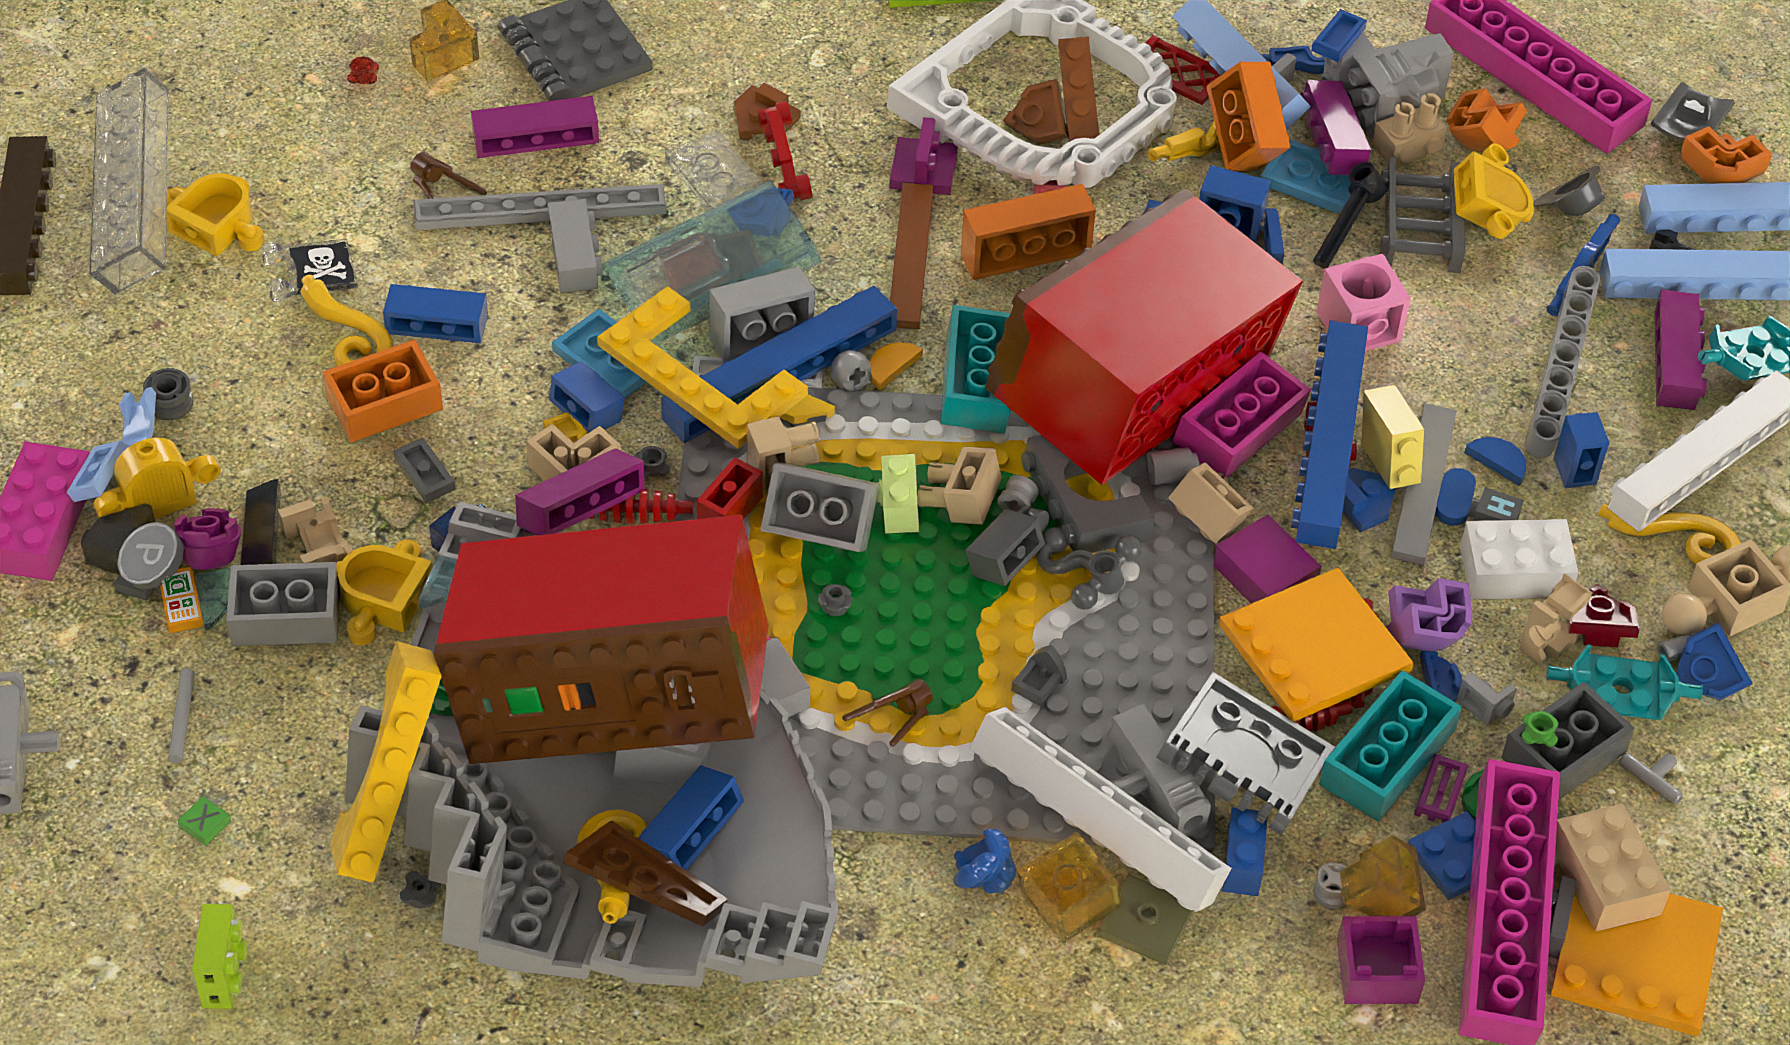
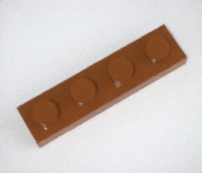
(1078, 88)

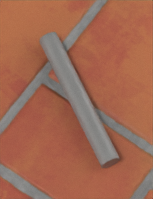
(181, 716)

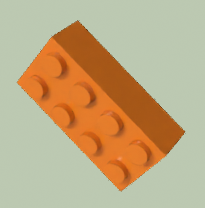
(1027, 231)

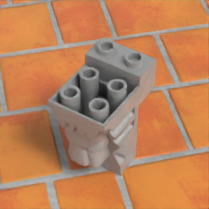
(1390, 75)

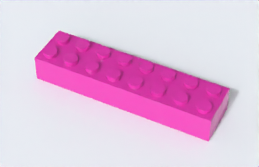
(1542, 68)
(1510, 904)

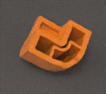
(1479, 121)
(1722, 158)

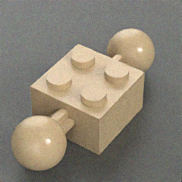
(1734, 588)

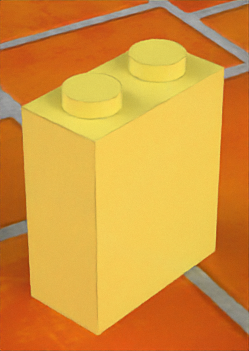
(1392, 436)

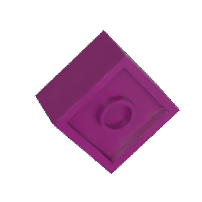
(1380, 960)

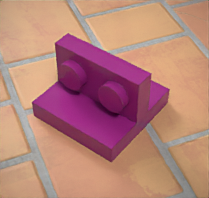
(924, 160)

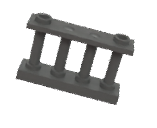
(1451, 227)

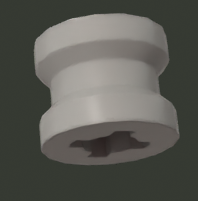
(1018, 493)
(1328, 877)

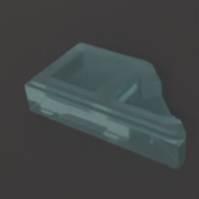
(438, 582)
(213, 595)

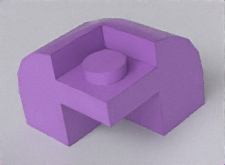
(1430, 617)

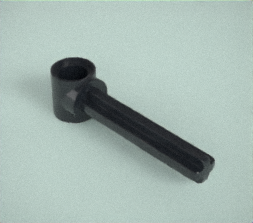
(1364, 188)

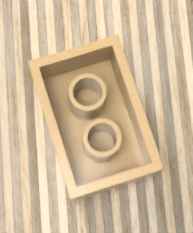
(1612, 867)

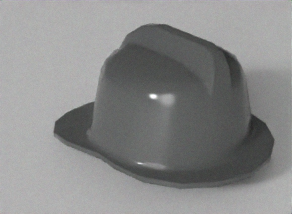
(1577, 195)

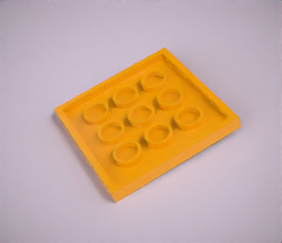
(1315, 644)
(1644, 968)

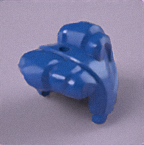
(986, 864)

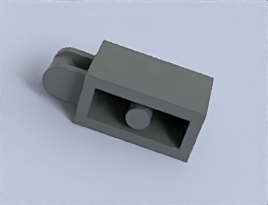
(1007, 544)

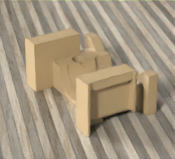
(316, 531)
(1545, 629)

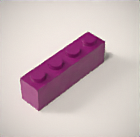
(535, 126)
(1335, 126)
(1677, 349)
(579, 492)

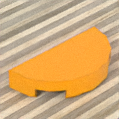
(892, 361)

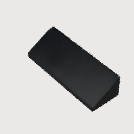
(261, 524)

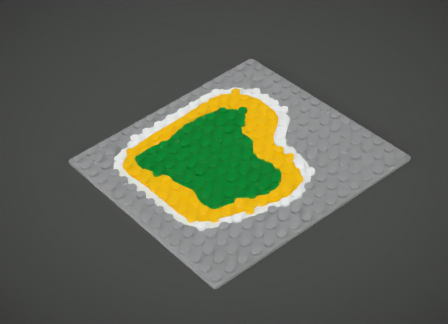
(964, 636)

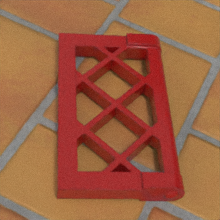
(1197, 64)

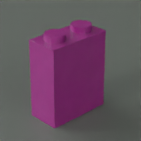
(1264, 560)

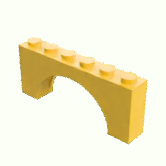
(366, 826)

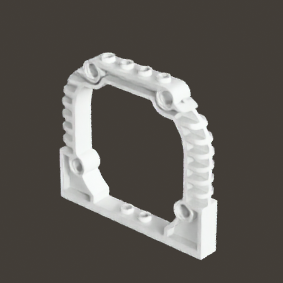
(1084, 161)

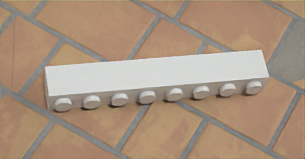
(1703, 452)
(1100, 809)

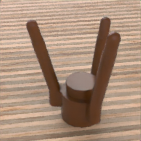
(430, 170)
(910, 698)

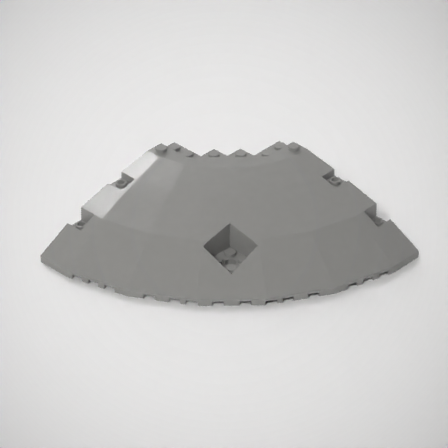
(506, 826)

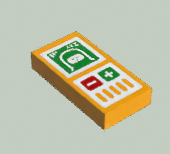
(181, 601)

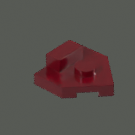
(1604, 620)

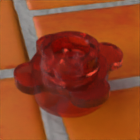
(363, 71)

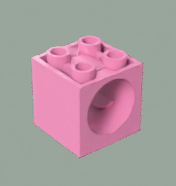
(1365, 295)

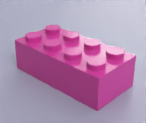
(1242, 414)
(37, 511)

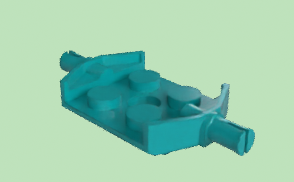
(1751, 350)
(1651, 684)

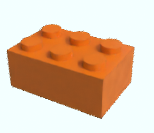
(1248, 116)
(382, 390)

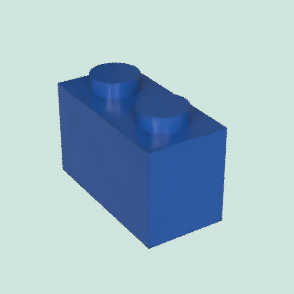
(586, 397)
(1581, 449)
(1245, 852)

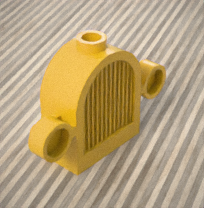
(1491, 193)
(213, 214)
(158, 476)
(382, 587)

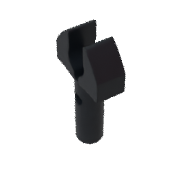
(1667, 240)

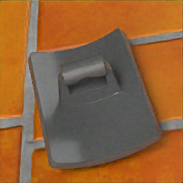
(1689, 112)

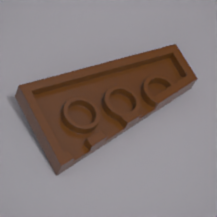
(642, 871)

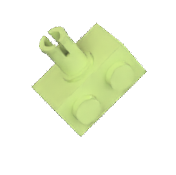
(899, 493)

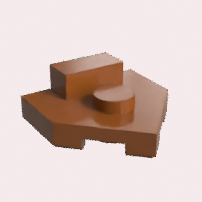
(757, 99)
(1040, 113)

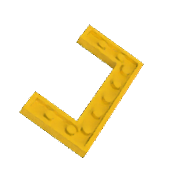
(632, 346)

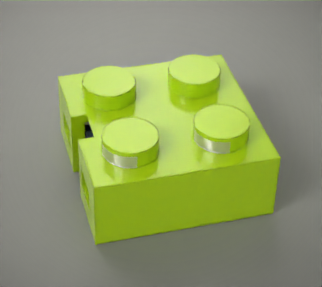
(218, 956)

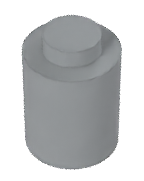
(1170, 465)

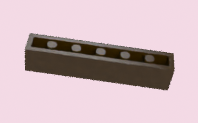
(22, 208)

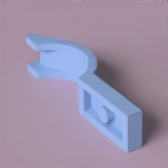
(99, 465)

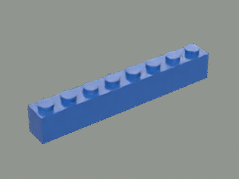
(798, 351)
(1331, 436)

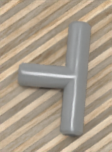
(1654, 776)

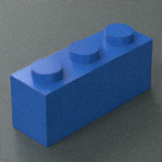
(435, 313)
(693, 816)

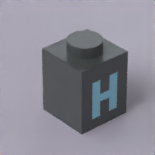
(1495, 507)

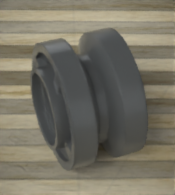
(172, 393)

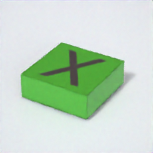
(204, 820)

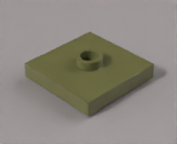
(1147, 921)

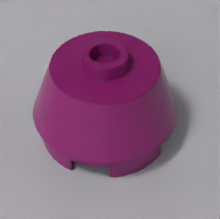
(208, 539)

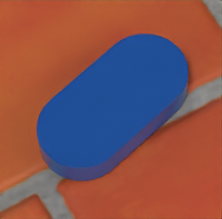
(1455, 496)

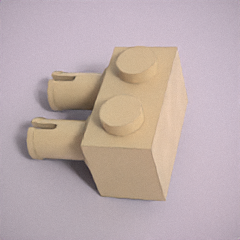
(1411, 131)
(773, 443)
(969, 485)
(1210, 503)

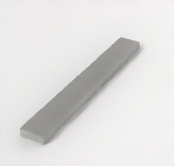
(533, 206)

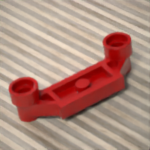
(773, 123)

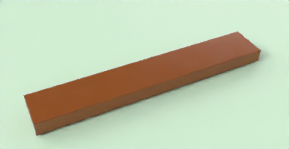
(911, 253)

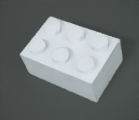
(1516, 557)

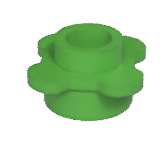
(1544, 722)

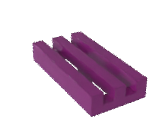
(1433, 811)

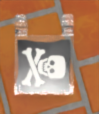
(324, 260)

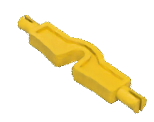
(1187, 143)

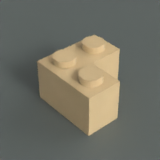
(554, 453)

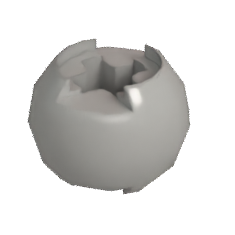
(850, 370)

